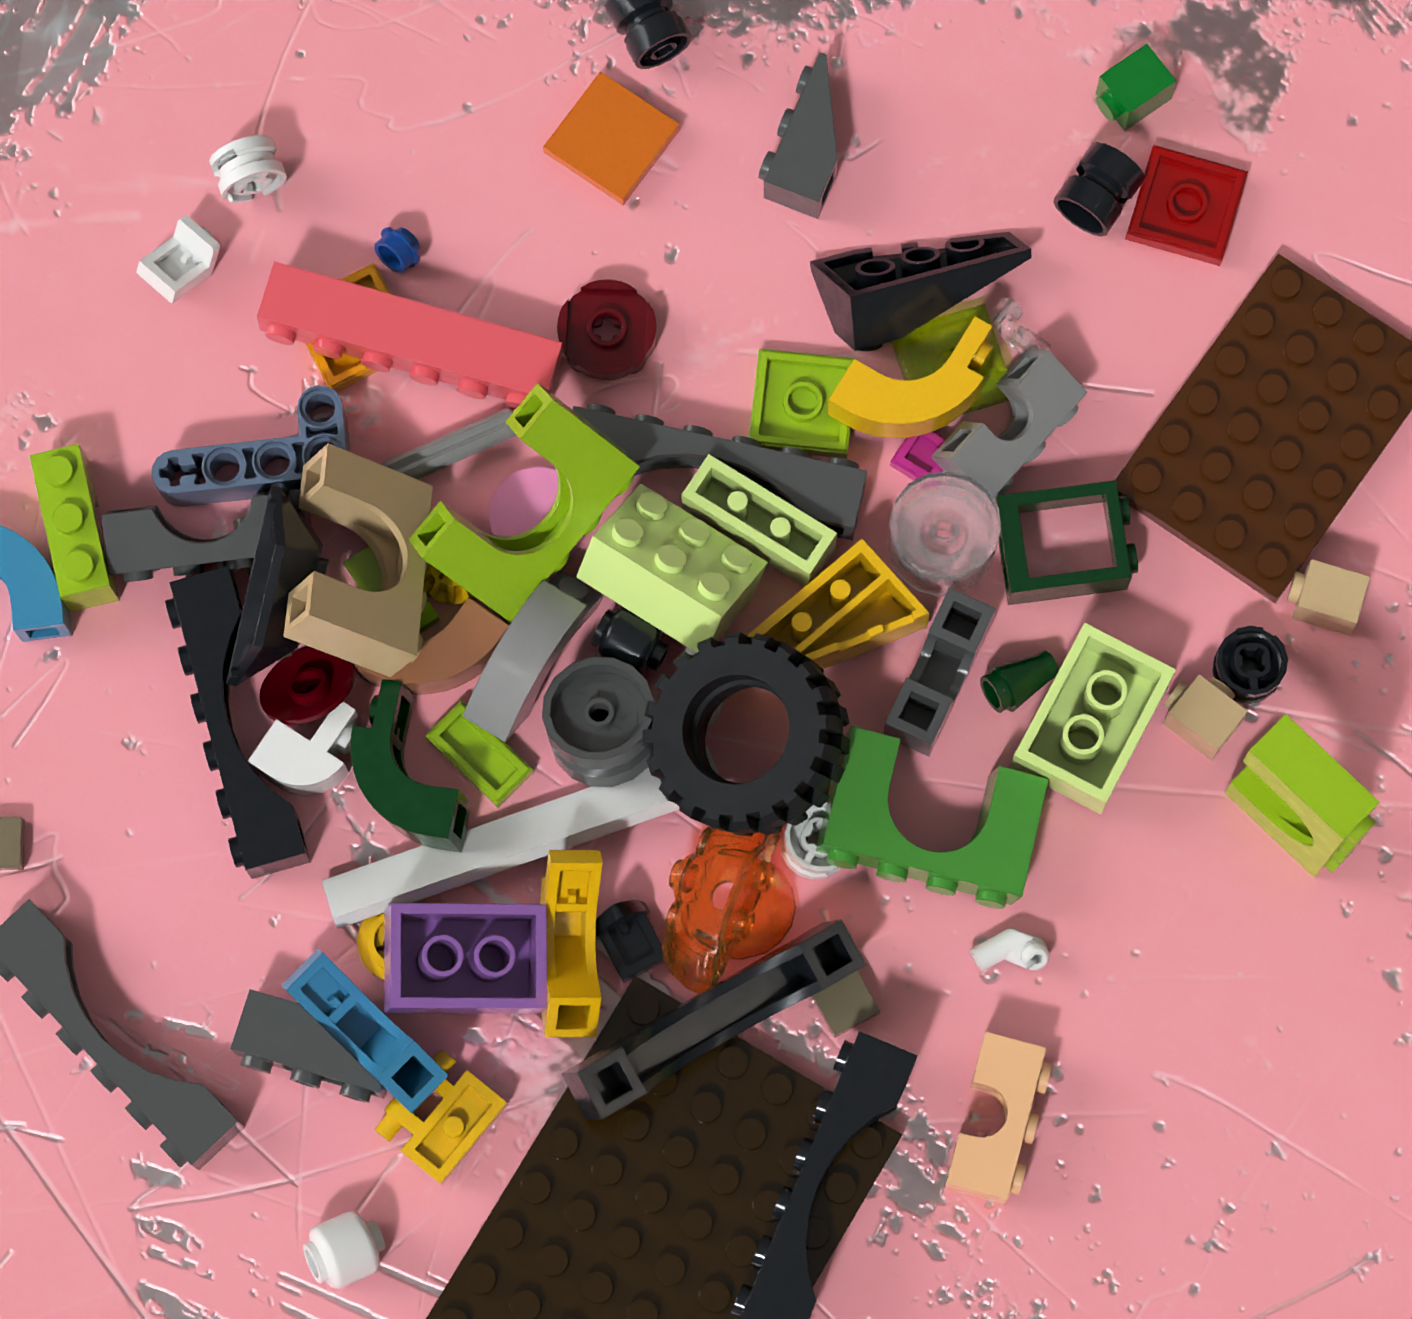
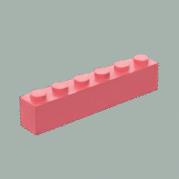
(405, 336)

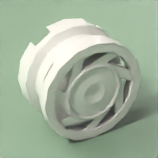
(247, 168)
(799, 847)

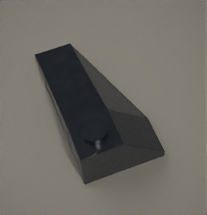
(894, 294)

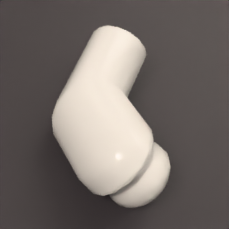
(1011, 946)

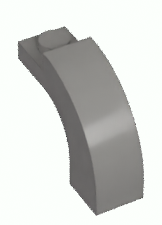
(528, 652)

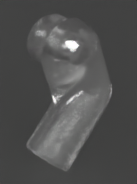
(1017, 335)

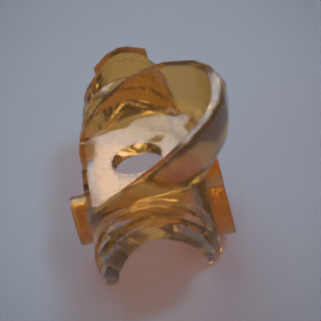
(752, 921)

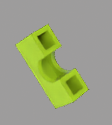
(72, 527)

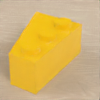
(847, 610)

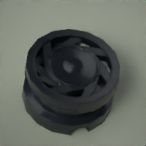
(1250, 664)

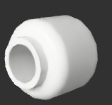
(343, 1250)

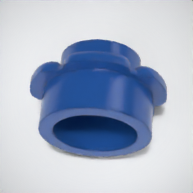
(397, 249)

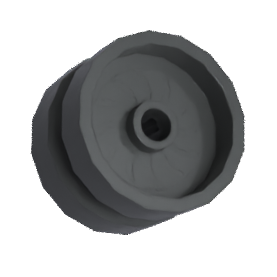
(598, 721)

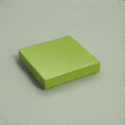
(793, 403)

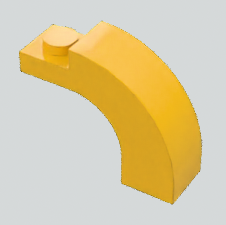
(918, 406)
(571, 912)

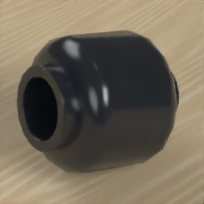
(630, 640)

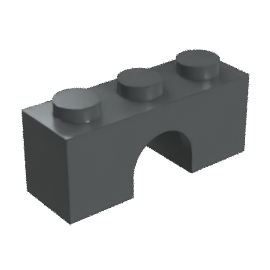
(939, 671)

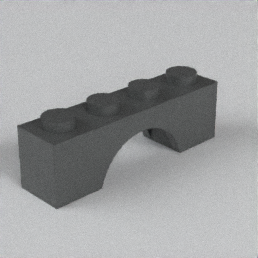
(145, 541)

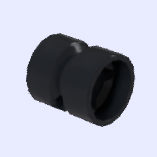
(650, 29)
(1095, 194)

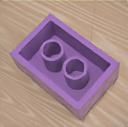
(465, 958)

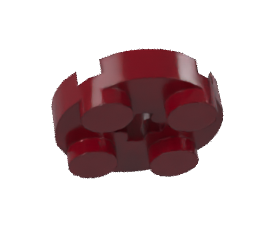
(586, 311)

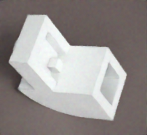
(304, 764)

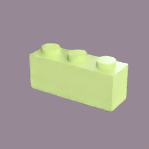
(759, 521)

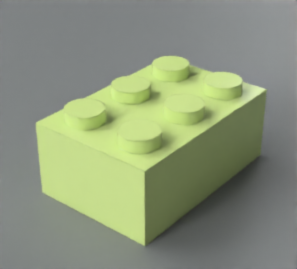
(671, 568)
(1093, 717)

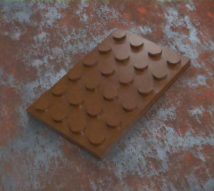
(1274, 429)

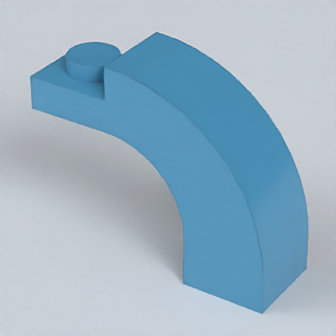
(32, 589)
(364, 1031)

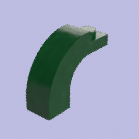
(418, 811)

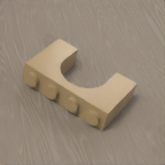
(385, 511)

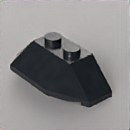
(283, 559)

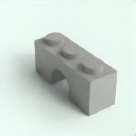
(1040, 399)

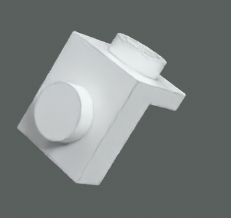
(180, 261)

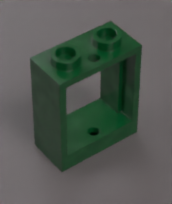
(1023, 589)

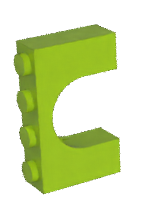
(509, 568)
(1303, 798)

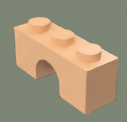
(990, 1164)

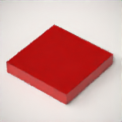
(1186, 205)

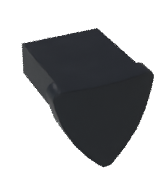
(629, 938)

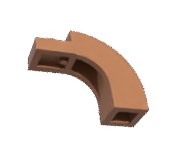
(451, 655)

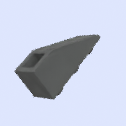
(807, 155)
(289, 1038)

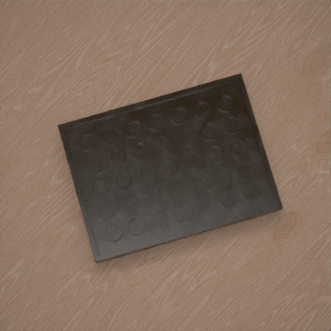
(661, 1196)

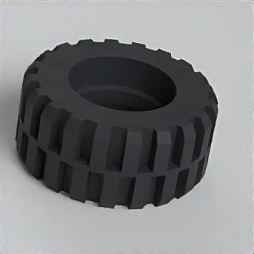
(684, 715)

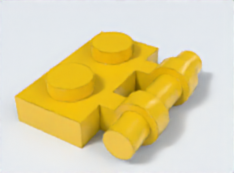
(451, 1128)

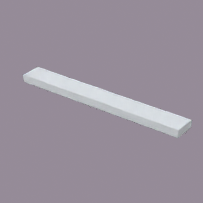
(496, 847)

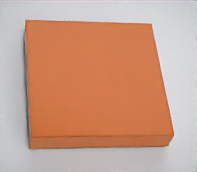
(611, 138)

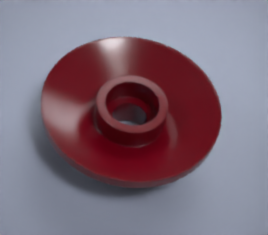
(306, 686)

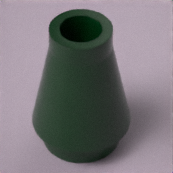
(1016, 681)

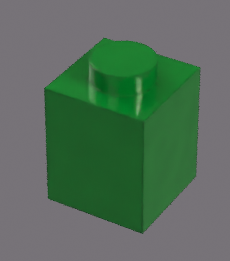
(1134, 88)

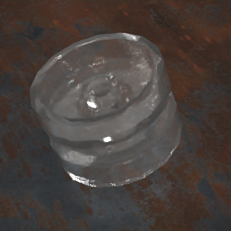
(948, 504)

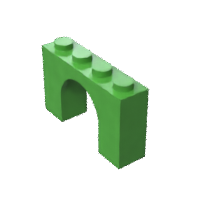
(861, 830)

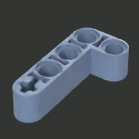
(252, 457)

